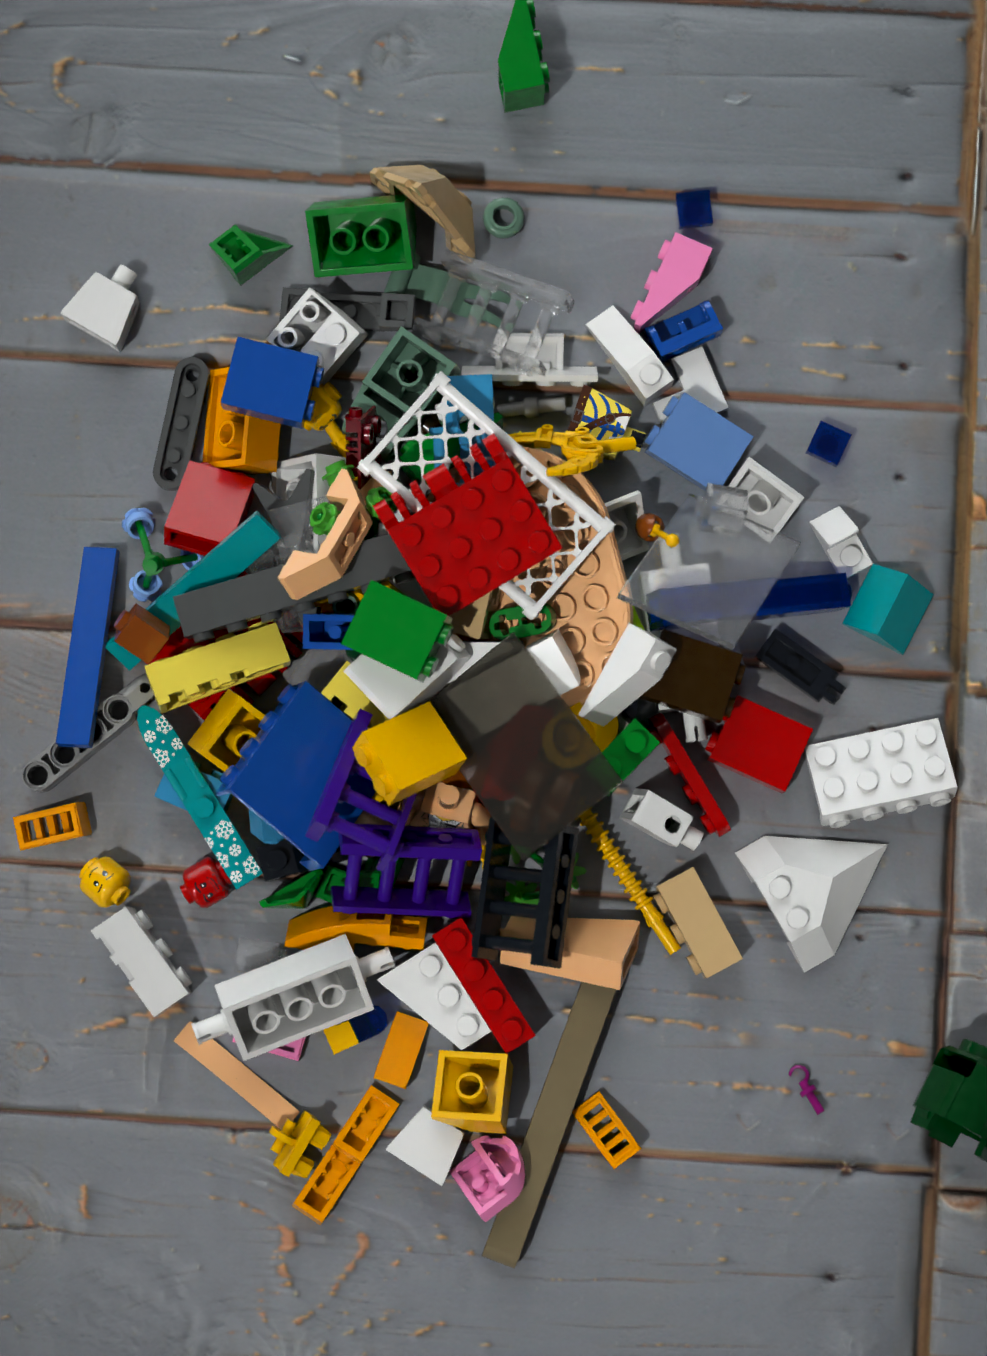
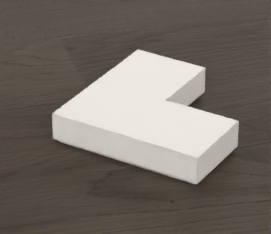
(697, 381)

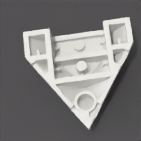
(811, 888)

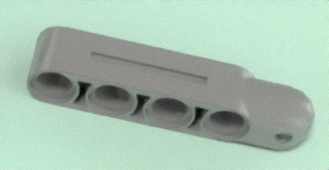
(132, 694)

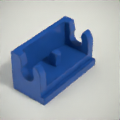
(684, 331)

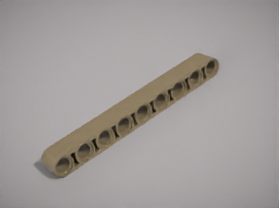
(550, 1120)

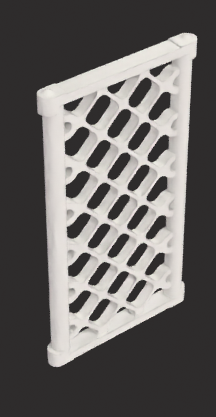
(442, 385)

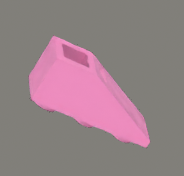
(677, 276)

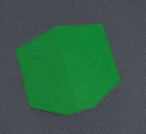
(297, 894)

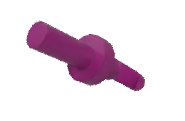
(808, 1090)

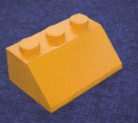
(237, 440)

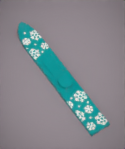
(197, 797)

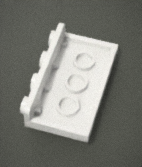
(881, 773)

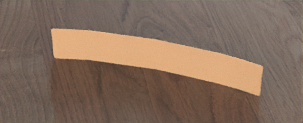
(238, 1077)

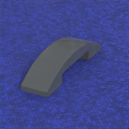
(369, 312)

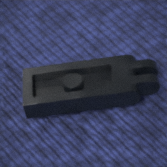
(799, 667)

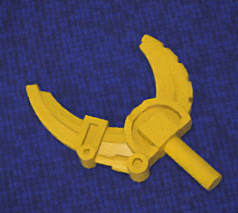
(578, 446)

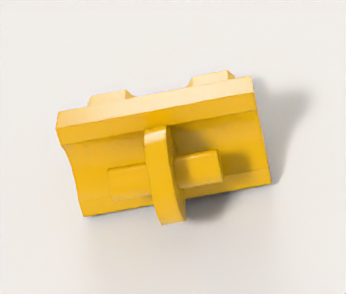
(292, 1142)

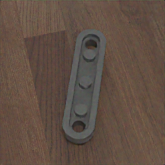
(181, 422)

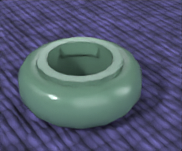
(503, 204)

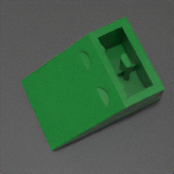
(520, 73)

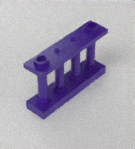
(338, 792)
(419, 843)

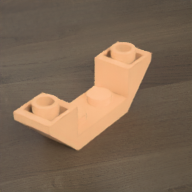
(309, 571)

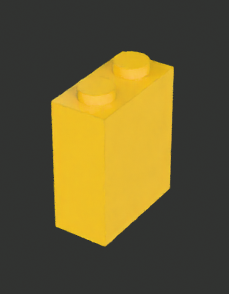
(408, 753)

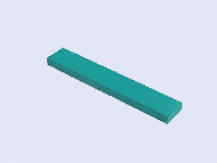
(219, 565)

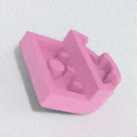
(491, 1175)

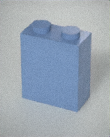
(697, 442)

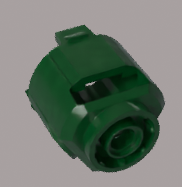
(955, 1096)

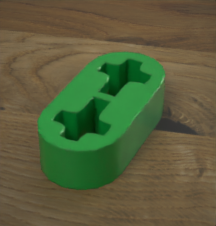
(523, 629)

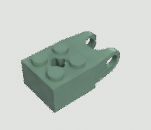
(390, 389)

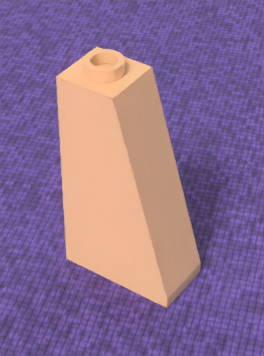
(592, 953)

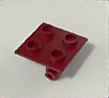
(364, 429)

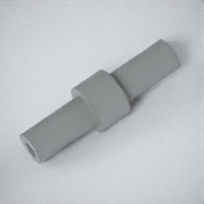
(532, 406)

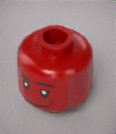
(205, 883)

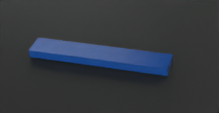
(87, 647)

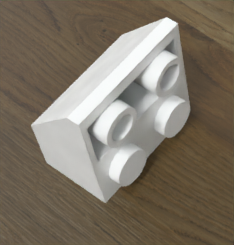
(319, 330)

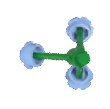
(147, 583)

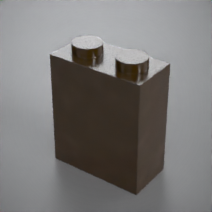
(698, 678)

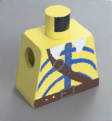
(604, 419)

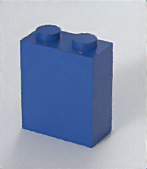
(271, 383)

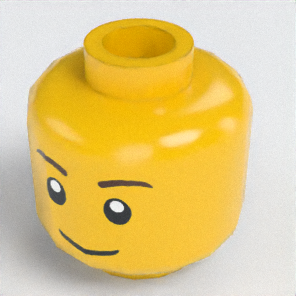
(105, 881)

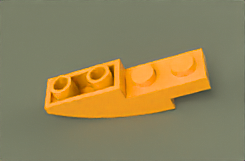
(360, 928)

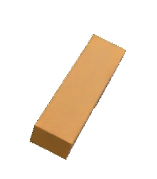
(345, 1155)

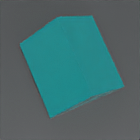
(888, 607)

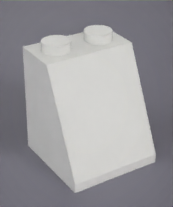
(398, 693)

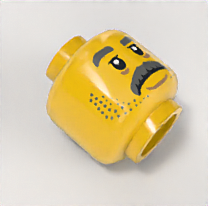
(326, 407)

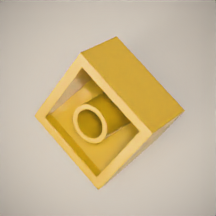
(473, 1090)

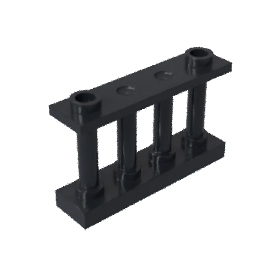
(553, 902)

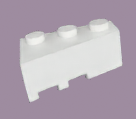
(144, 960)
(437, 995)

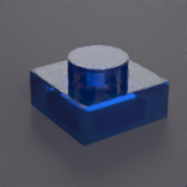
(694, 209)
(828, 443)

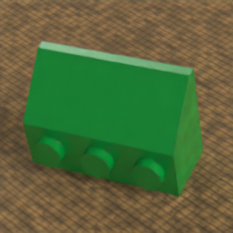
(362, 235)

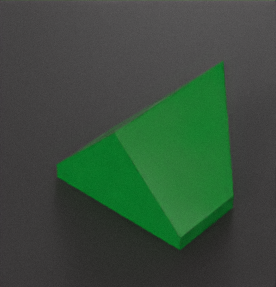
(246, 252)

